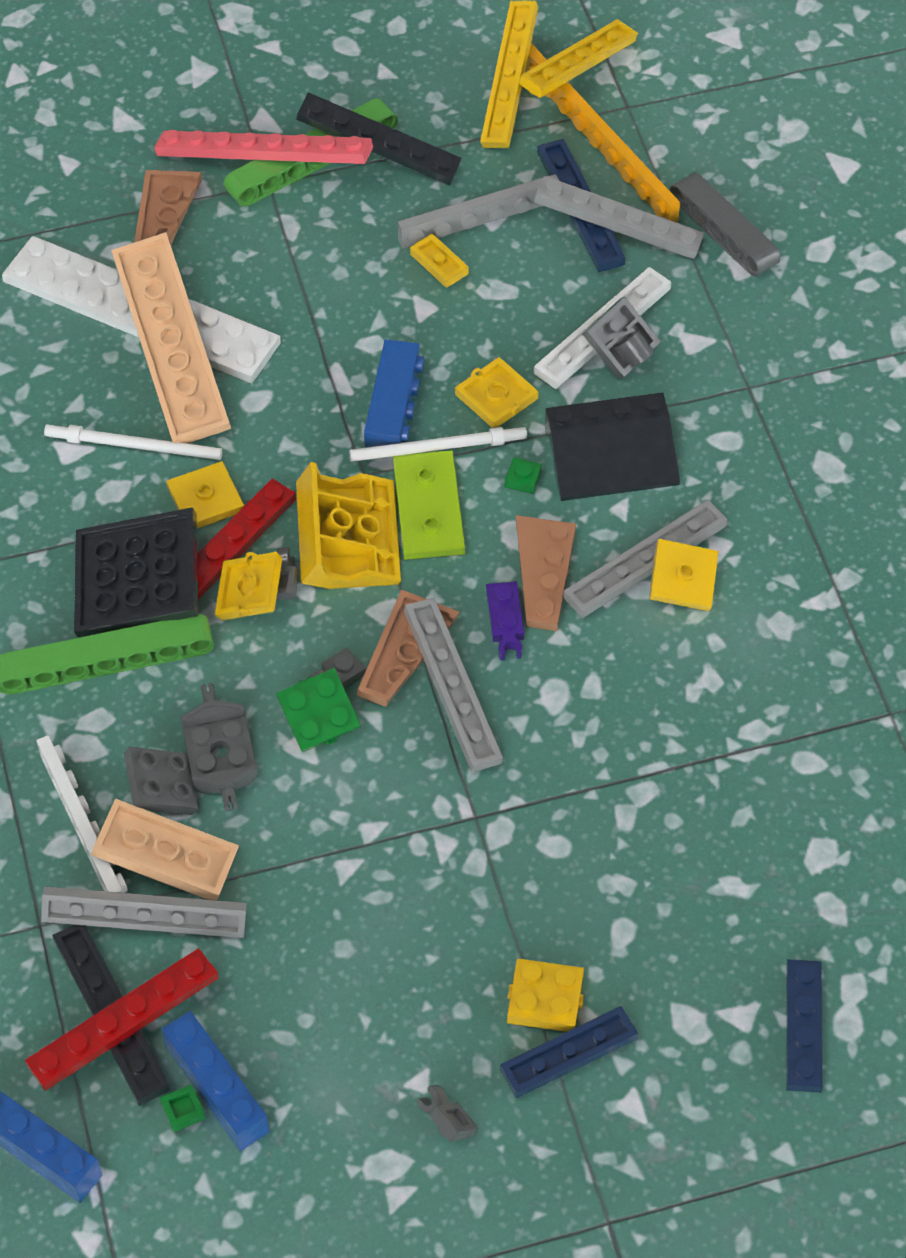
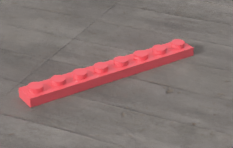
(264, 147)

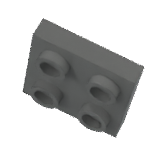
(621, 338)
(160, 780)

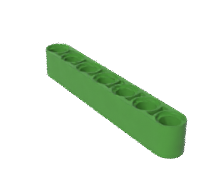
(265, 177)
(104, 654)

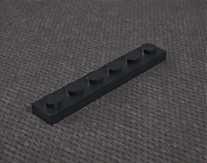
(385, 140)
(100, 991)

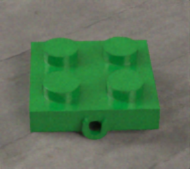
(318, 710)

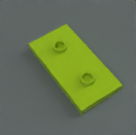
(428, 505)

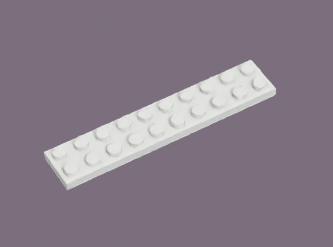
(99, 294)

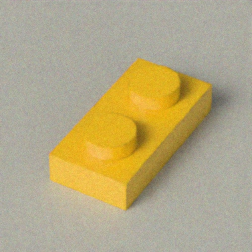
(439, 260)

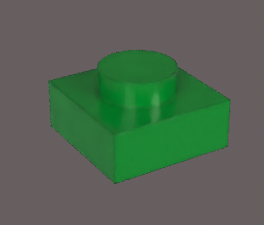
(523, 475)
(182, 1108)

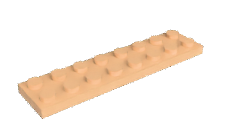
(170, 339)

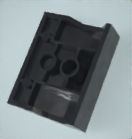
(612, 446)

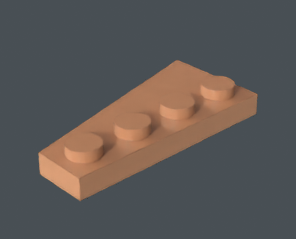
(165, 202)
(544, 566)
(396, 653)

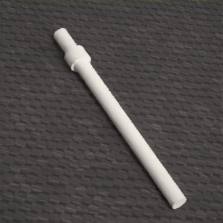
(76, 434)
(495, 437)

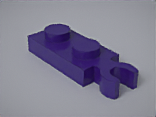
(505, 617)

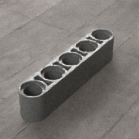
(725, 224)

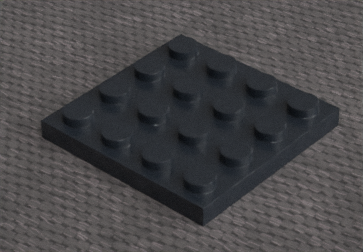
(136, 572)

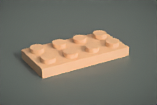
(165, 850)

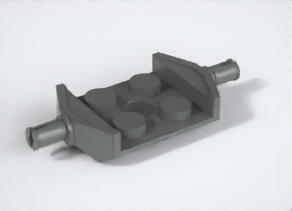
(215, 726)

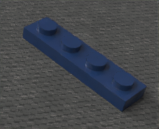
(804, 1026)
(568, 1052)

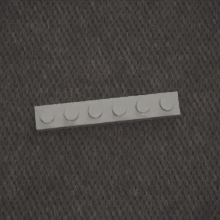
(469, 213)
(618, 217)
(638, 561)
(453, 685)
(143, 912)

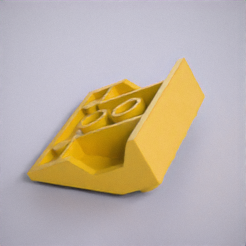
(347, 530)

